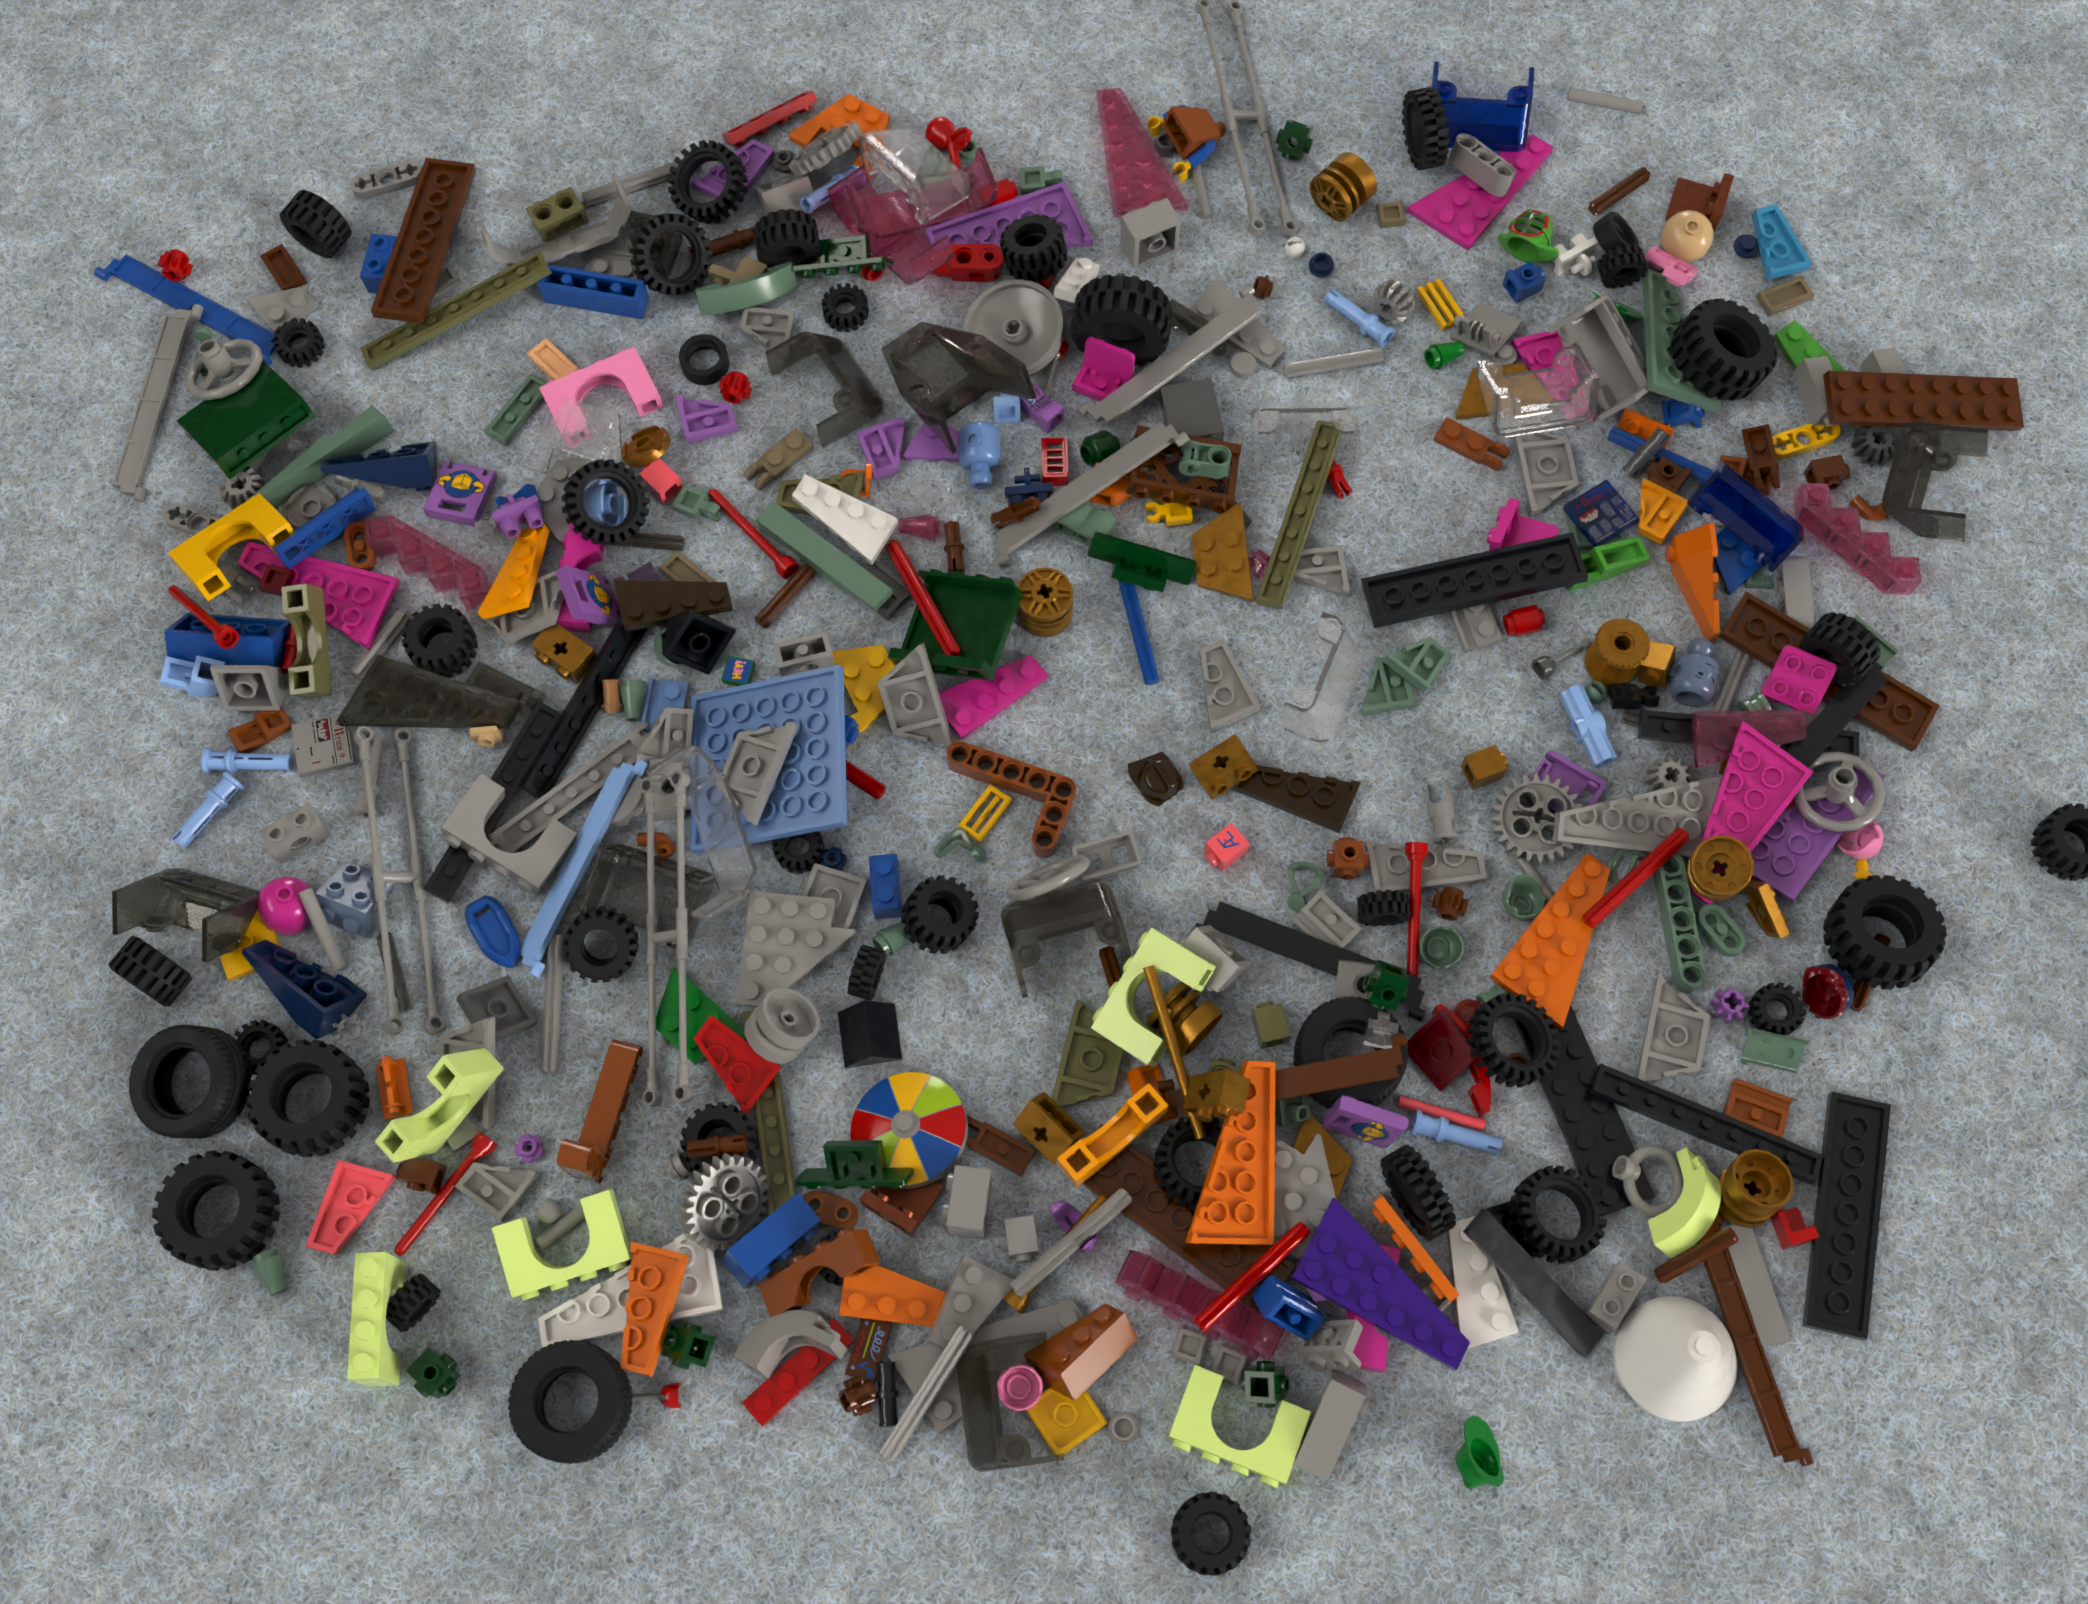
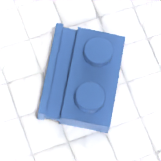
(663, 694)

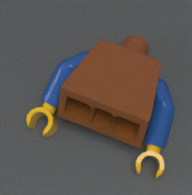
(1191, 133)

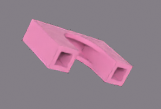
(620, 370)

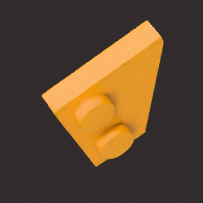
(1659, 511)

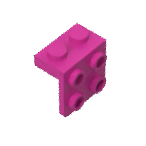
(1103, 369)
(1517, 529)
(1798, 679)

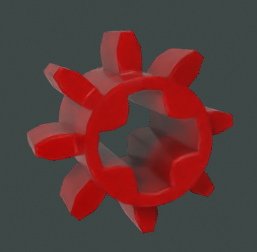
(175, 265)
(735, 387)

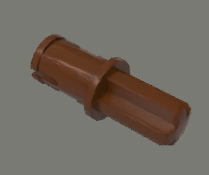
(1015, 512)
(954, 547)
(717, 1146)

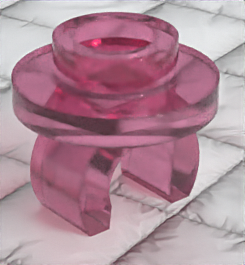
(1261, 560)

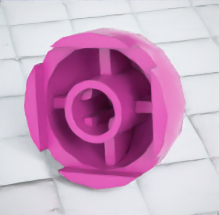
(281, 906)

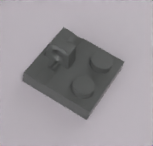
(501, 1000)

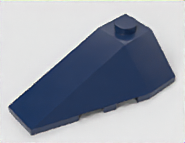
(406, 468)
(305, 992)

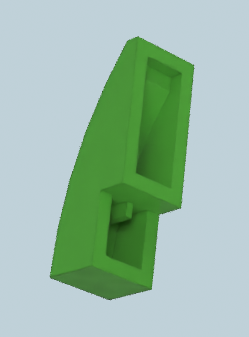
(1612, 560)

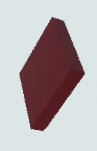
(1441, 1049)

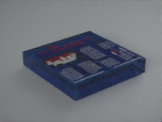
(1601, 513)

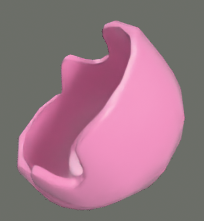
(1866, 842)
(1019, 1387)

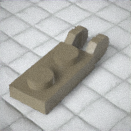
(779, 458)

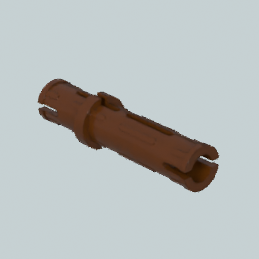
(736, 240)

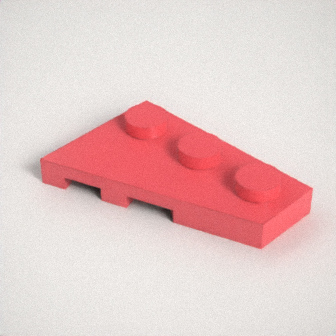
(346, 1204)

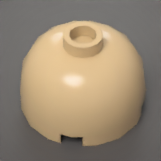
(1687, 235)

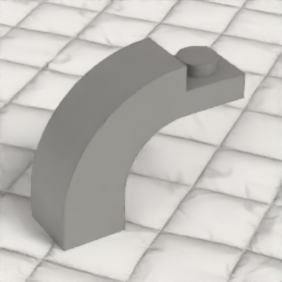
(783, 1333)

